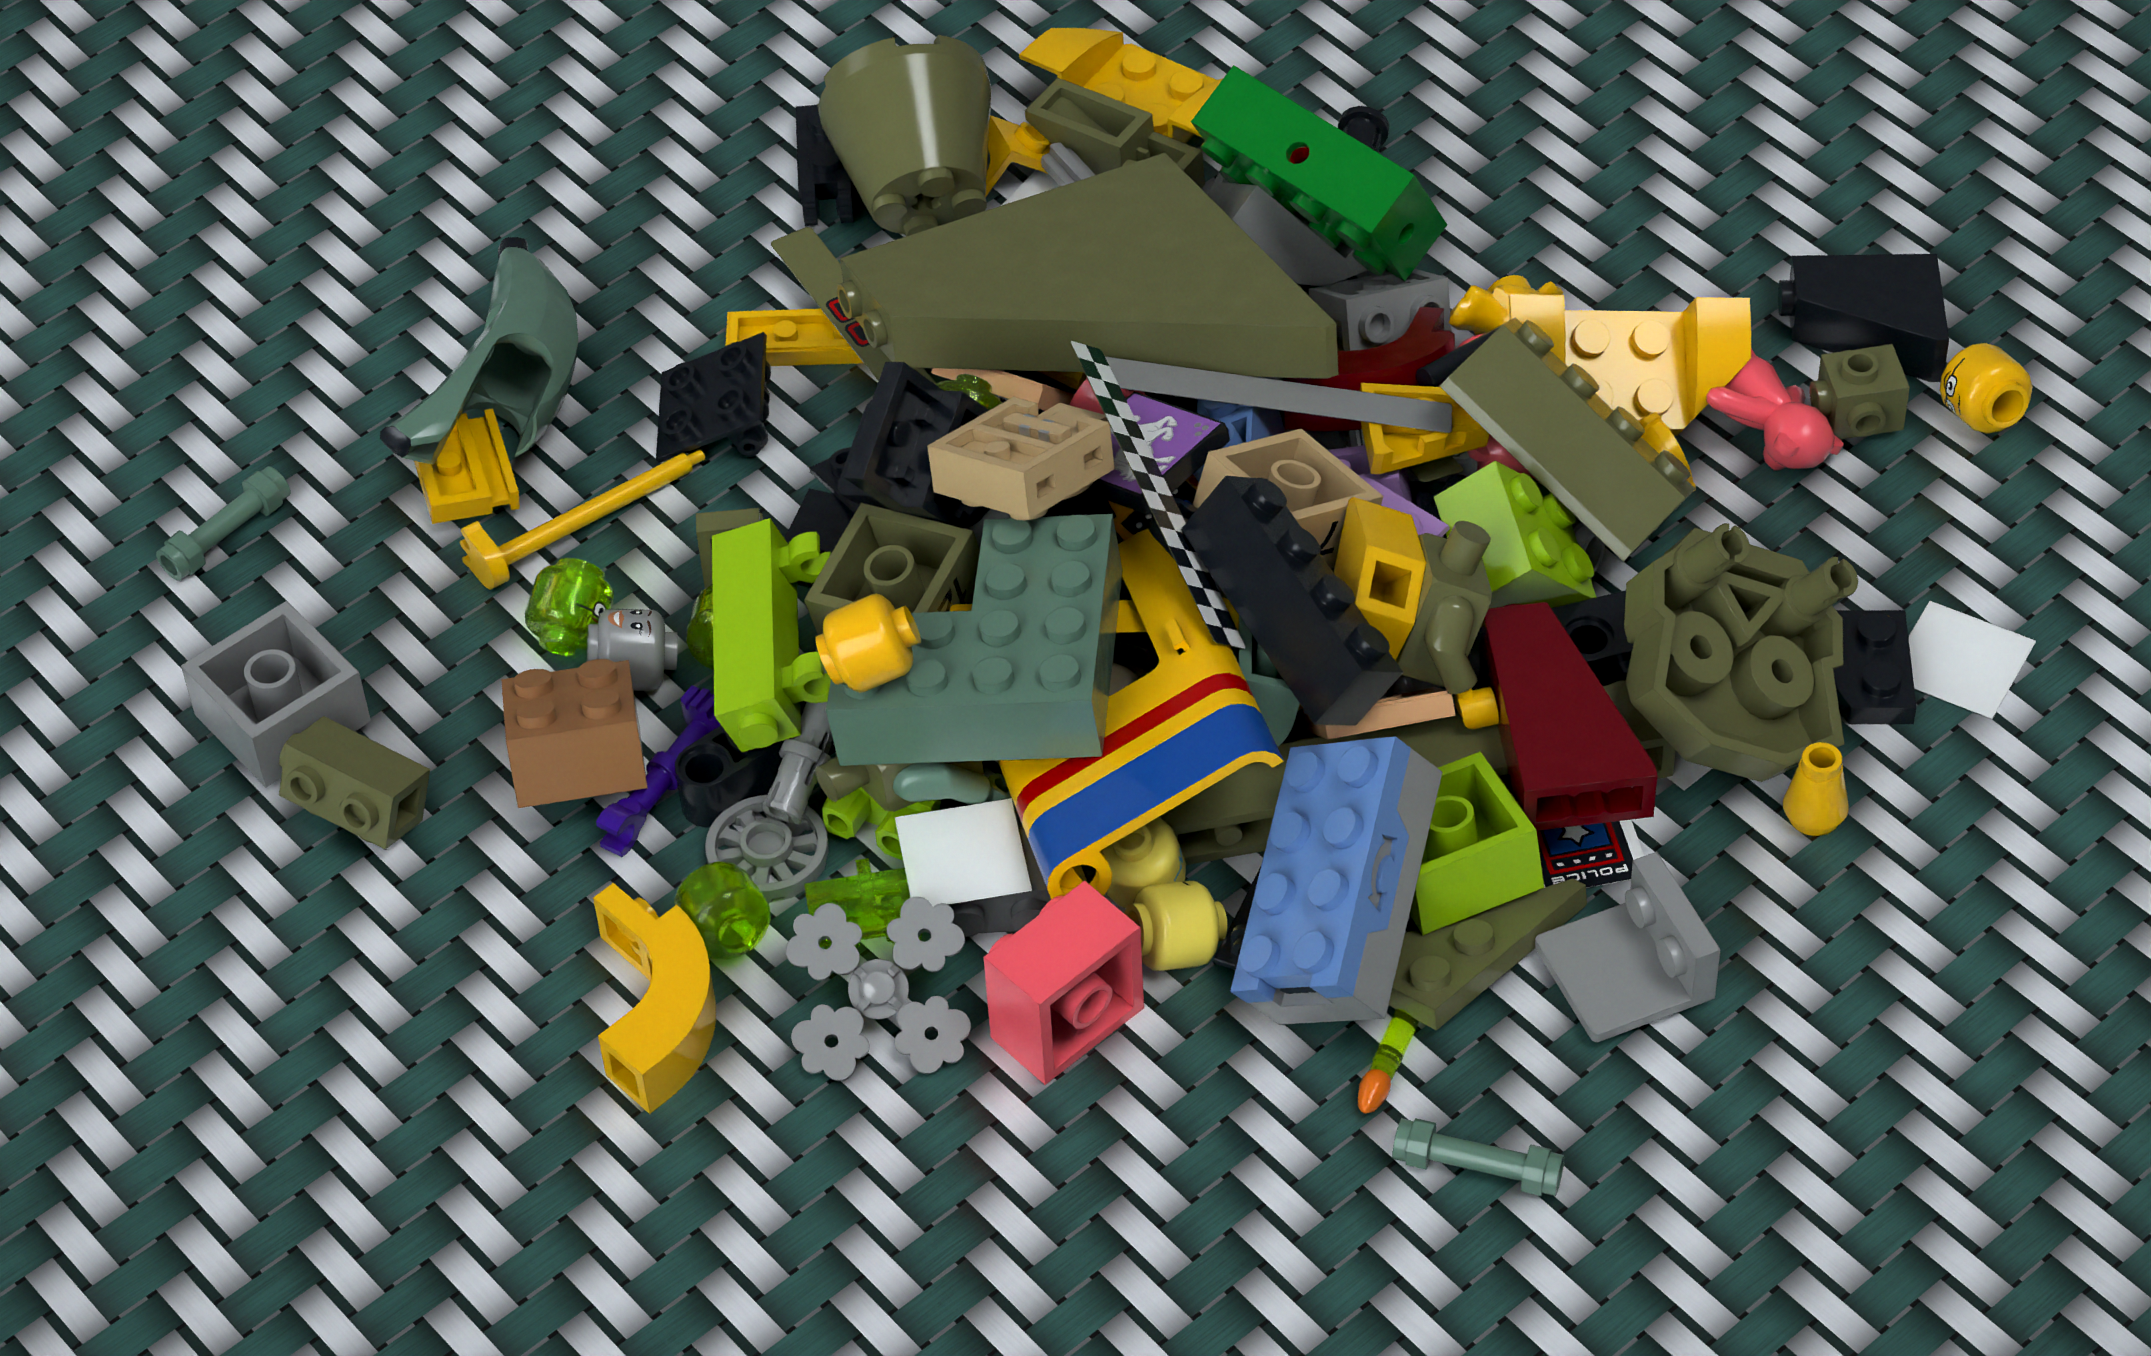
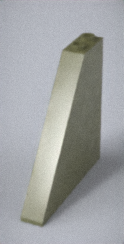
(1106, 262)

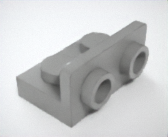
(1381, 307)

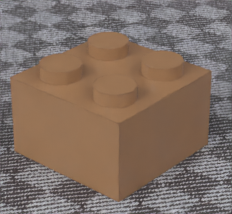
(573, 733)

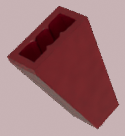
(1558, 728)

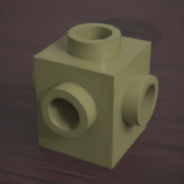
(1861, 391)

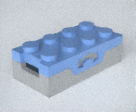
(1337, 882)

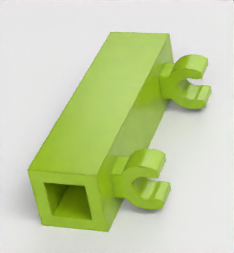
(756, 633)

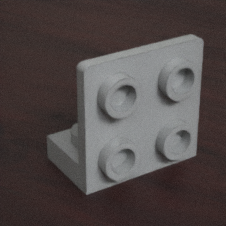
(1634, 957)

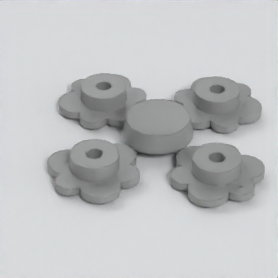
(878, 988)

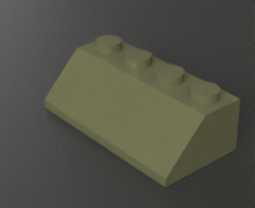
(1570, 436)

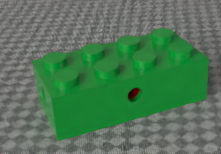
(1319, 174)

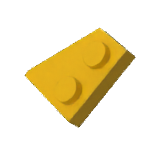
(1400, 447)

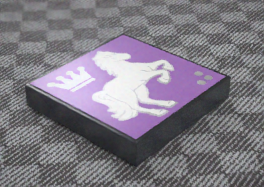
(1177, 442)

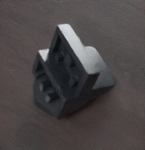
(890, 449)

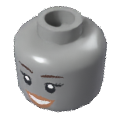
(635, 637)

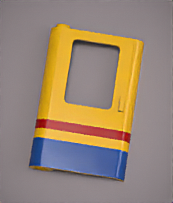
(1161, 740)

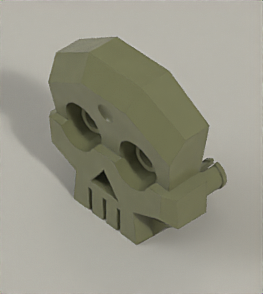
(1737, 652)

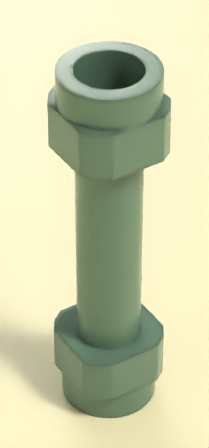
(184, 553)
(1537, 1170)

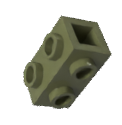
(353, 782)

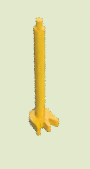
(491, 562)

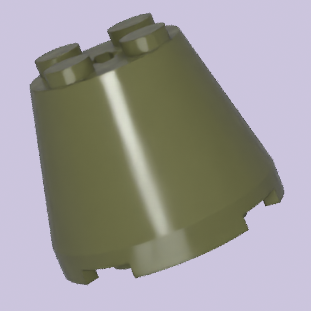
(911, 130)

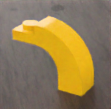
(672, 1027)

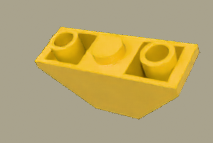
(1383, 567)

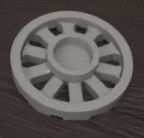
(769, 847)

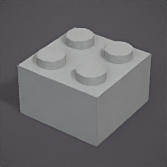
(270, 685)

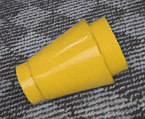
(1817, 792)

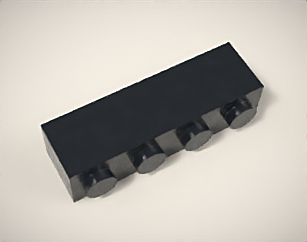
(1292, 600)

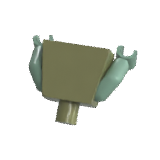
(908, 783)

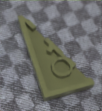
(1460, 961)

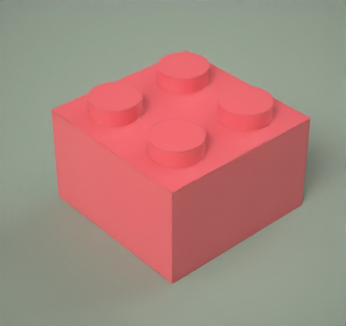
(1064, 981)

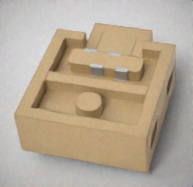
(1022, 458)

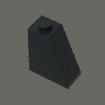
(1870, 303)

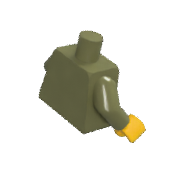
(1448, 619)

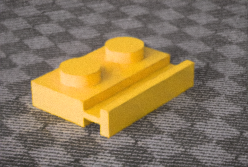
(469, 472)

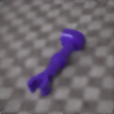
(629, 814)

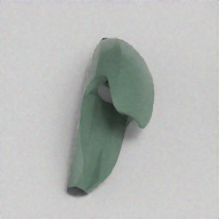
(514, 366)

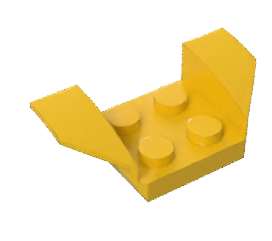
(1125, 73)
(1648, 357)

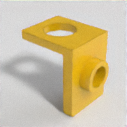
(1013, 144)

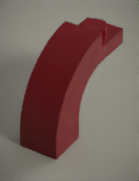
(1385, 364)

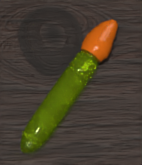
(1377, 1081)

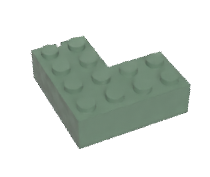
(1016, 671)

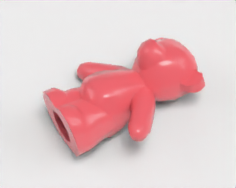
(1793, 432)

